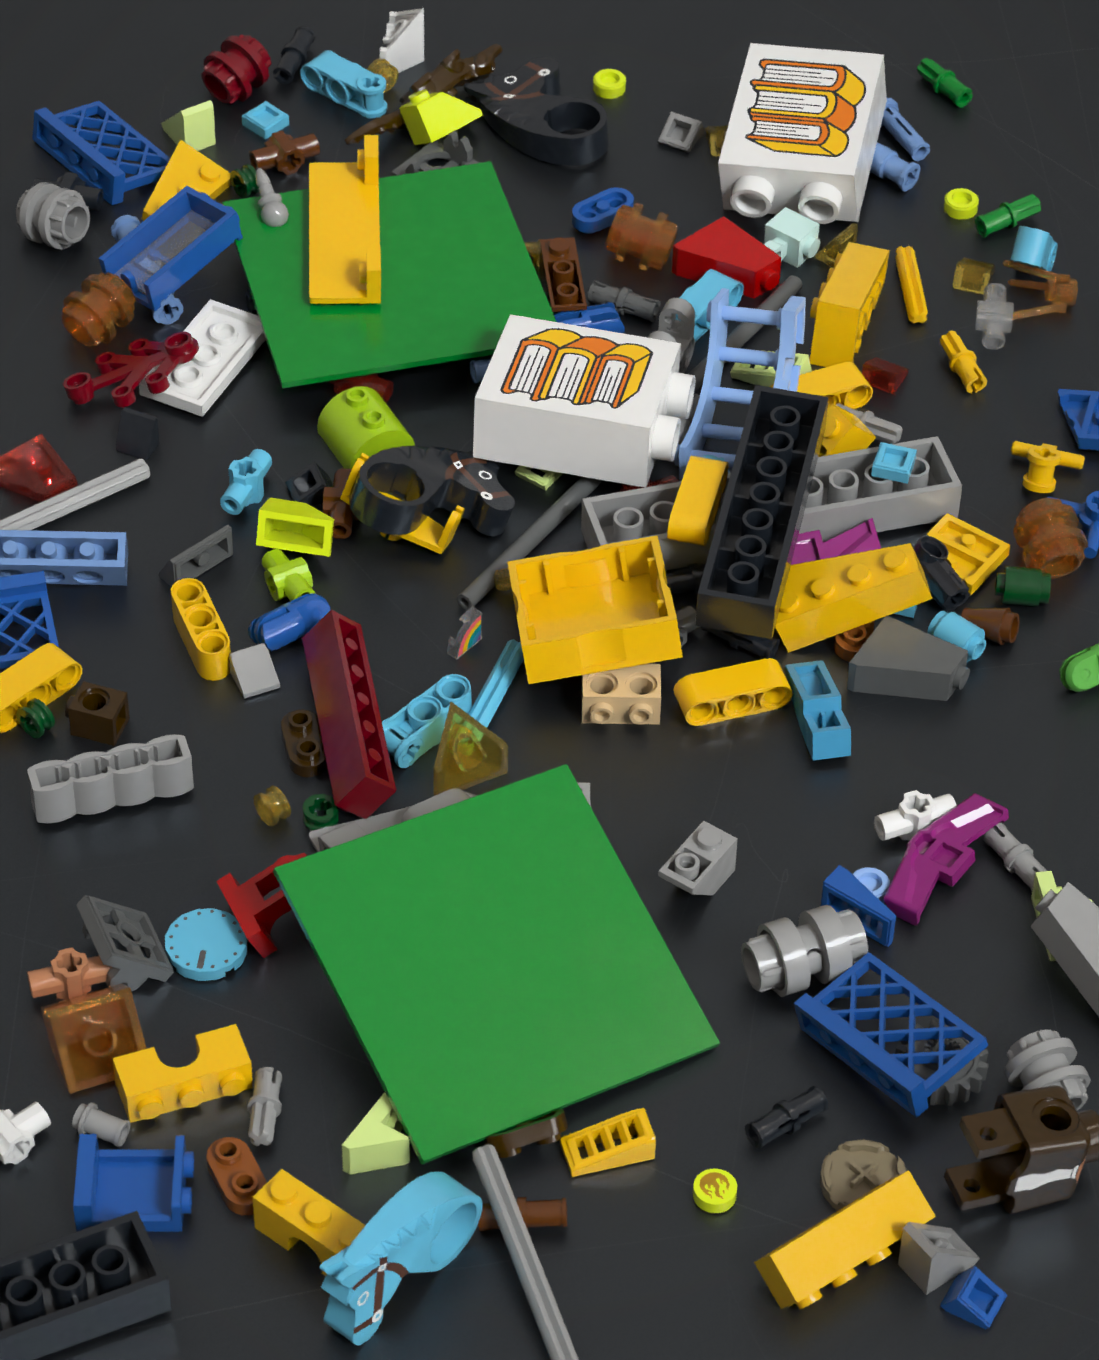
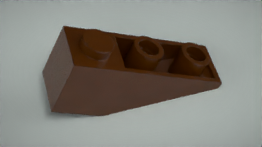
(561, 274)

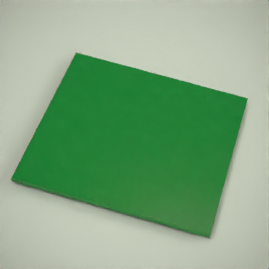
(446, 279)
(494, 961)

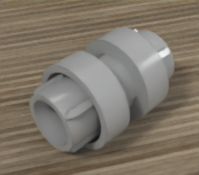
(788, 955)

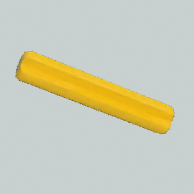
(911, 284)

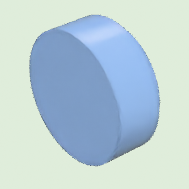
(874, 880)

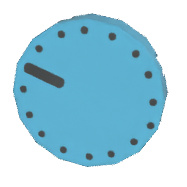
(205, 944)

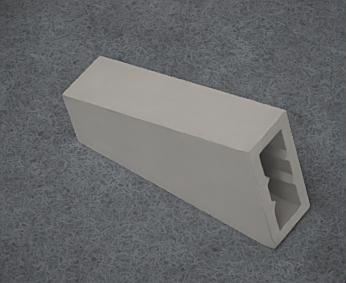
(1071, 935)

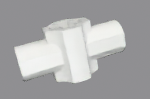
(914, 814)
(18, 1132)

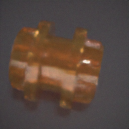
(641, 236)
(94, 312)
(1050, 537)

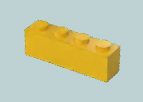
(843, 1241)

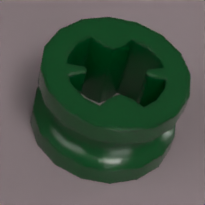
(244, 181)
(35, 718)
(316, 803)

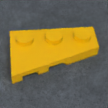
(189, 169)

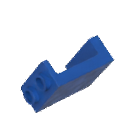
(130, 1181)

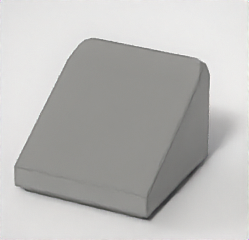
(681, 132)
(253, 670)

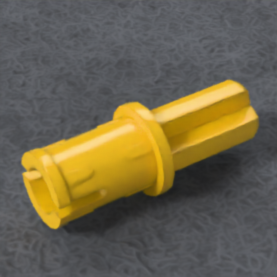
(963, 362)

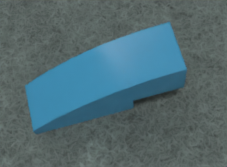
(819, 710)

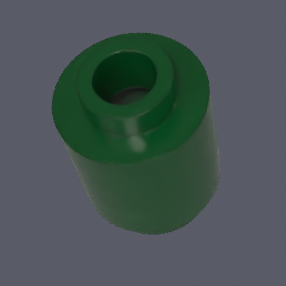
(1023, 586)

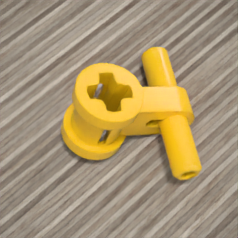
(1043, 463)

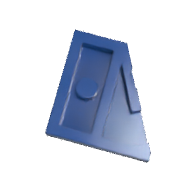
(1082, 416)

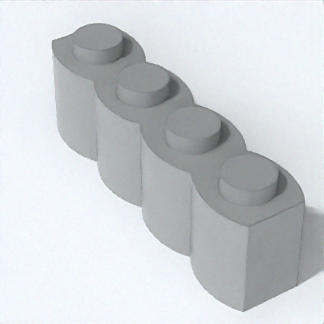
(111, 778)

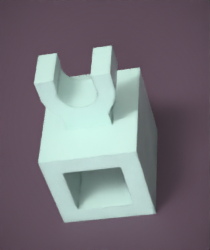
(792, 237)

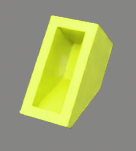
(435, 115)
(294, 527)

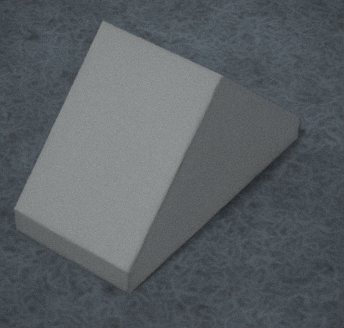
(933, 1255)

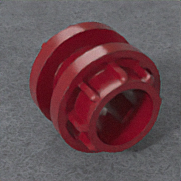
(236, 69)

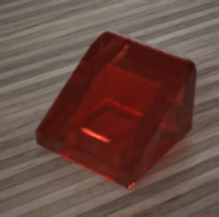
(884, 374)

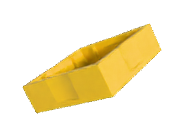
(594, 610)

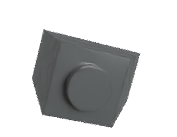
(907, 664)

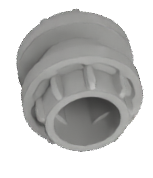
(53, 215)
(1045, 1061)

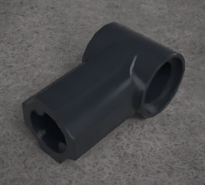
(943, 581)

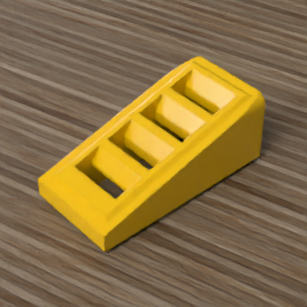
(618, 1127)

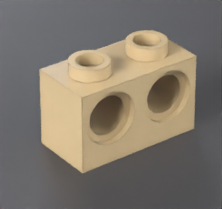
(623, 696)

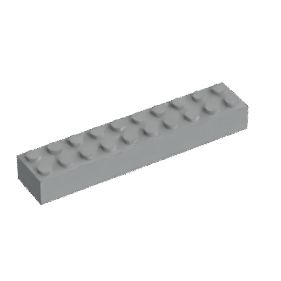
(838, 500)

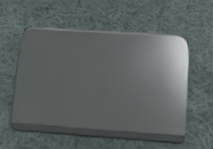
(199, 557)

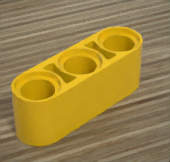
(839, 382)
(697, 500)
(201, 629)
(40, 675)
(732, 692)

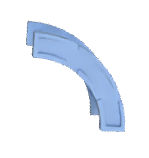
(788, 320)

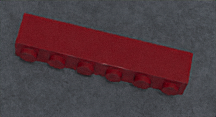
(348, 715)

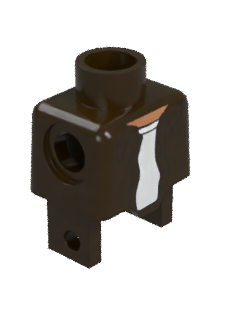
(1028, 1153)

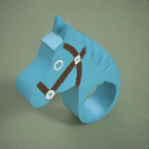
(411, 1233)

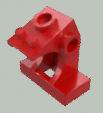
(252, 910)

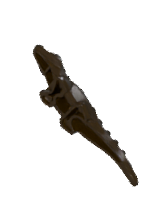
(445, 78)

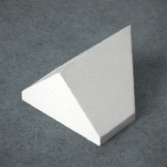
(404, 39)

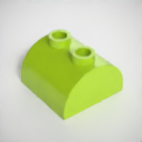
(358, 424)

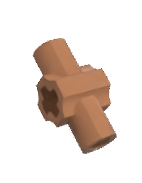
(68, 975)

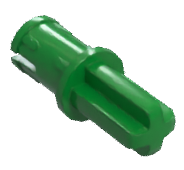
(945, 82)
(1007, 215)

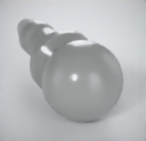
(273, 211)

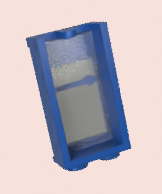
(172, 245)

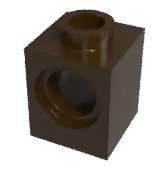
(98, 713)

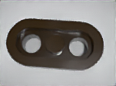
(303, 743)
(541, 1130)

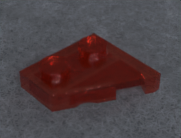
(35, 470)

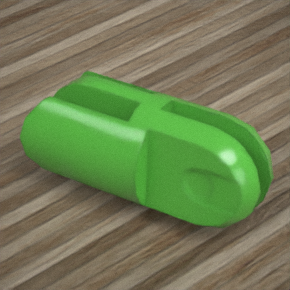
(1081, 670)

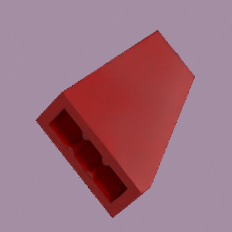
(730, 252)

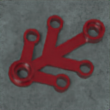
(175, 350)

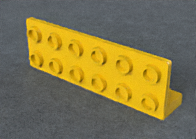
(345, 229)

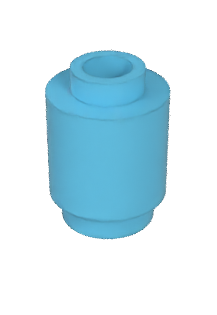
(959, 632)

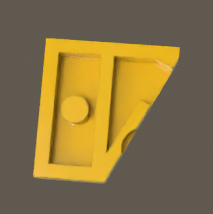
(970, 550)

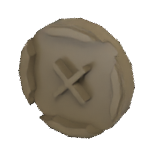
(856, 1170)

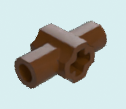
(285, 152)
(337, 508)

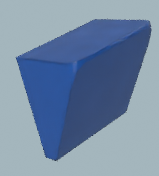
(974, 1298)

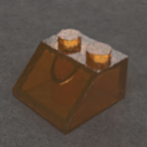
(91, 1032)

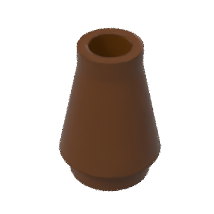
(998, 623)

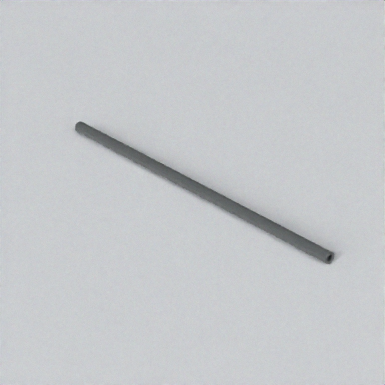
(584, 486)

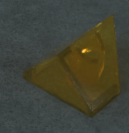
(467, 753)

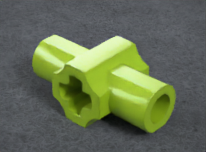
(286, 577)

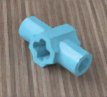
(246, 481)

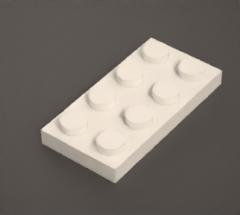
(226, 344)

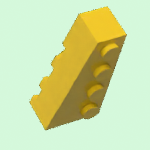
(846, 303)
(848, 592)

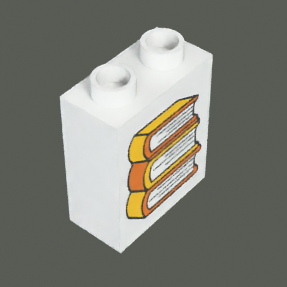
(803, 132)
(581, 401)

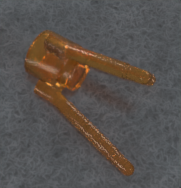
(1059, 289)

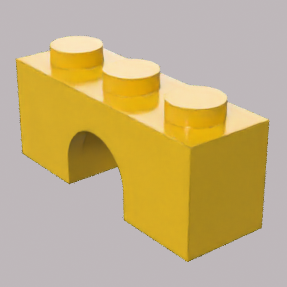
(154, 1088)
(294, 1212)

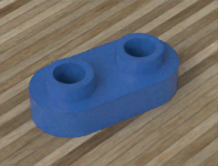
(600, 209)

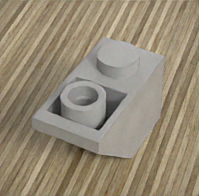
(702, 861)

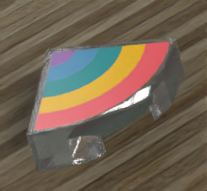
(468, 635)

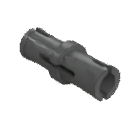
(624, 301)

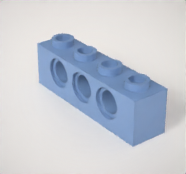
(66, 556)

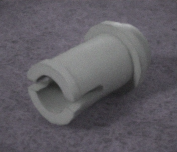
(106, 1126)

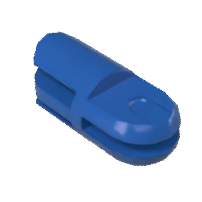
(597, 316)
(288, 621)

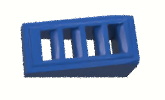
(845, 892)

